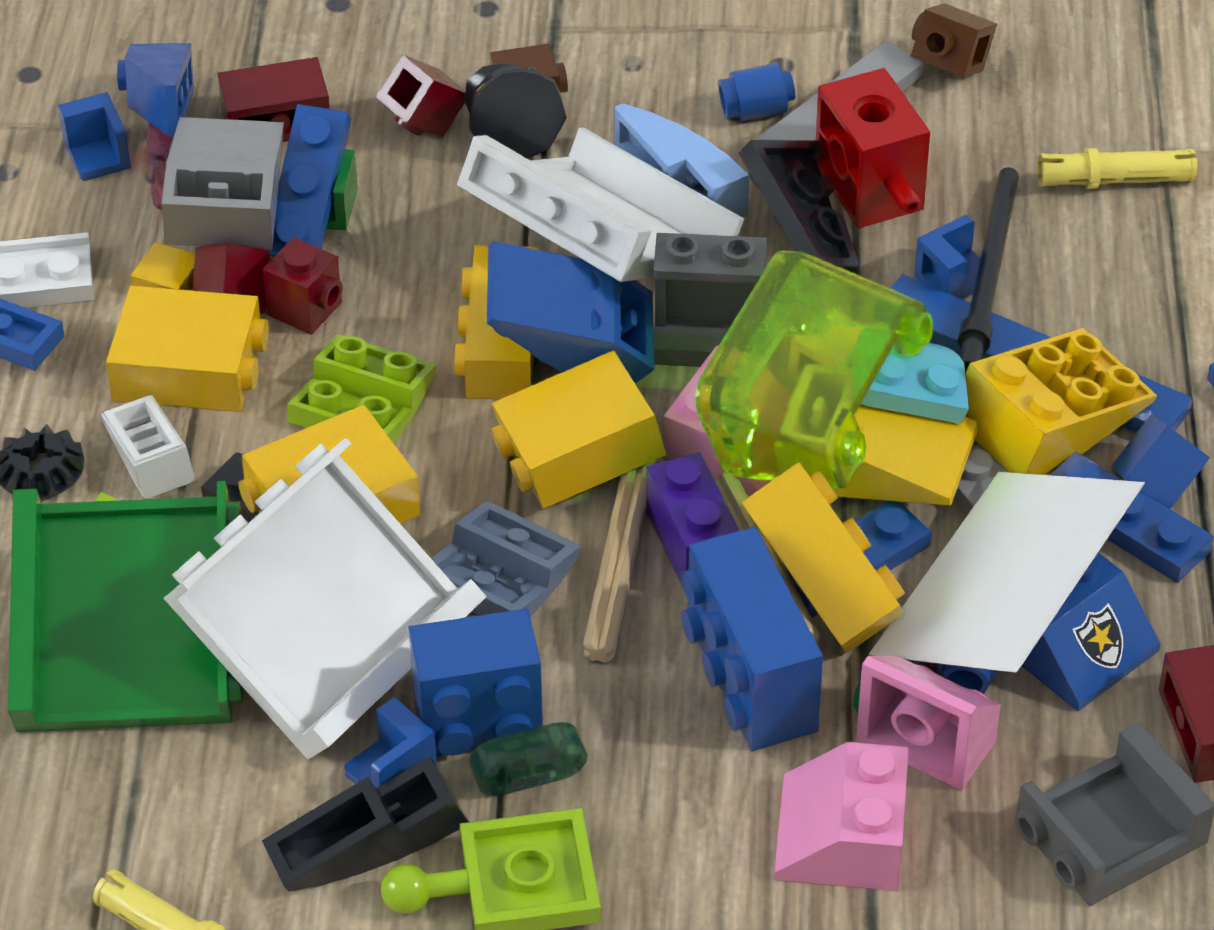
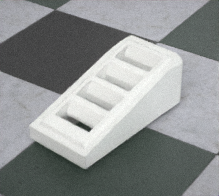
(151, 451)

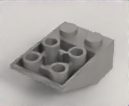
(222, 182)

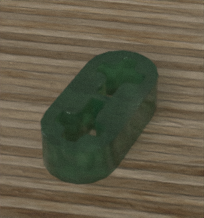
(528, 759)

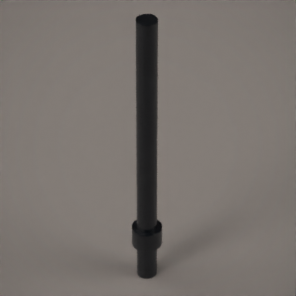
(976, 329)

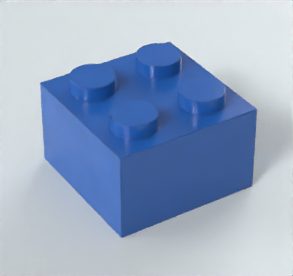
(476, 678)

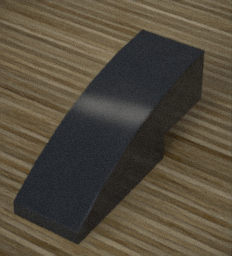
(366, 828)

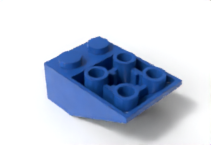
(568, 309)

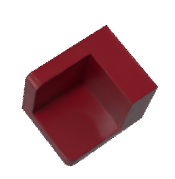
(231, 270)

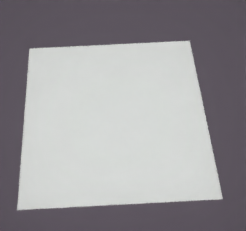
(1007, 570)

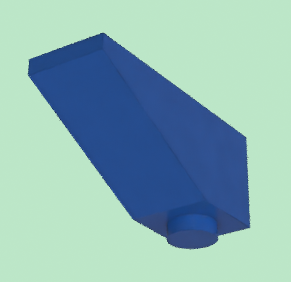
(158, 82)

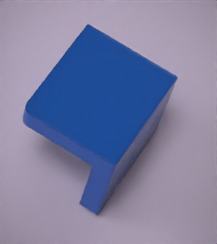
(94, 136)
(947, 258)
(1161, 461)
(401, 744)

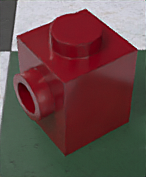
(421, 97)
(302, 285)

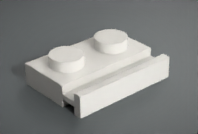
(46, 270)

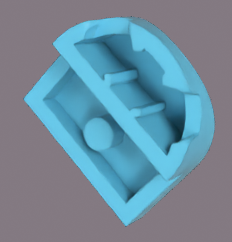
(922, 385)

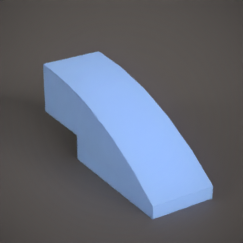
(682, 156)

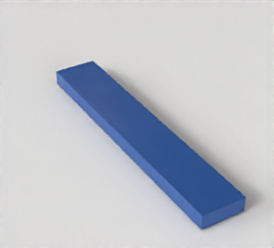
(950, 311)

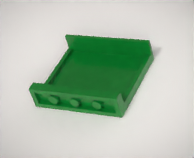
(92, 618)

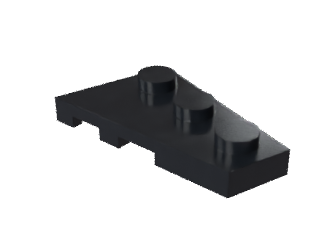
(800, 198)

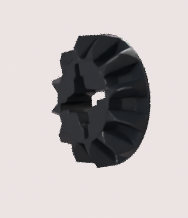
(53, 474)

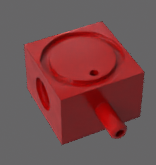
(872, 147)

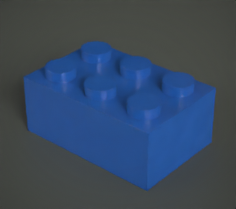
(752, 639)

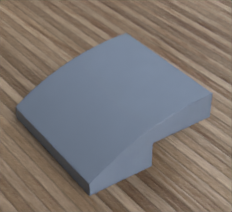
(506, 558)

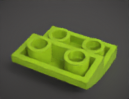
(360, 374)

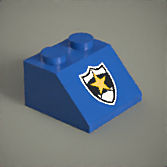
(1093, 637)

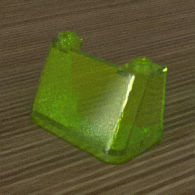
(801, 367)

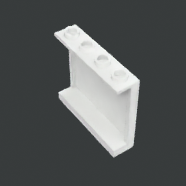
(593, 201)
(316, 600)

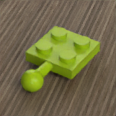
(517, 873)

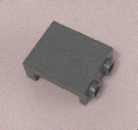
(700, 291)
(1116, 818)

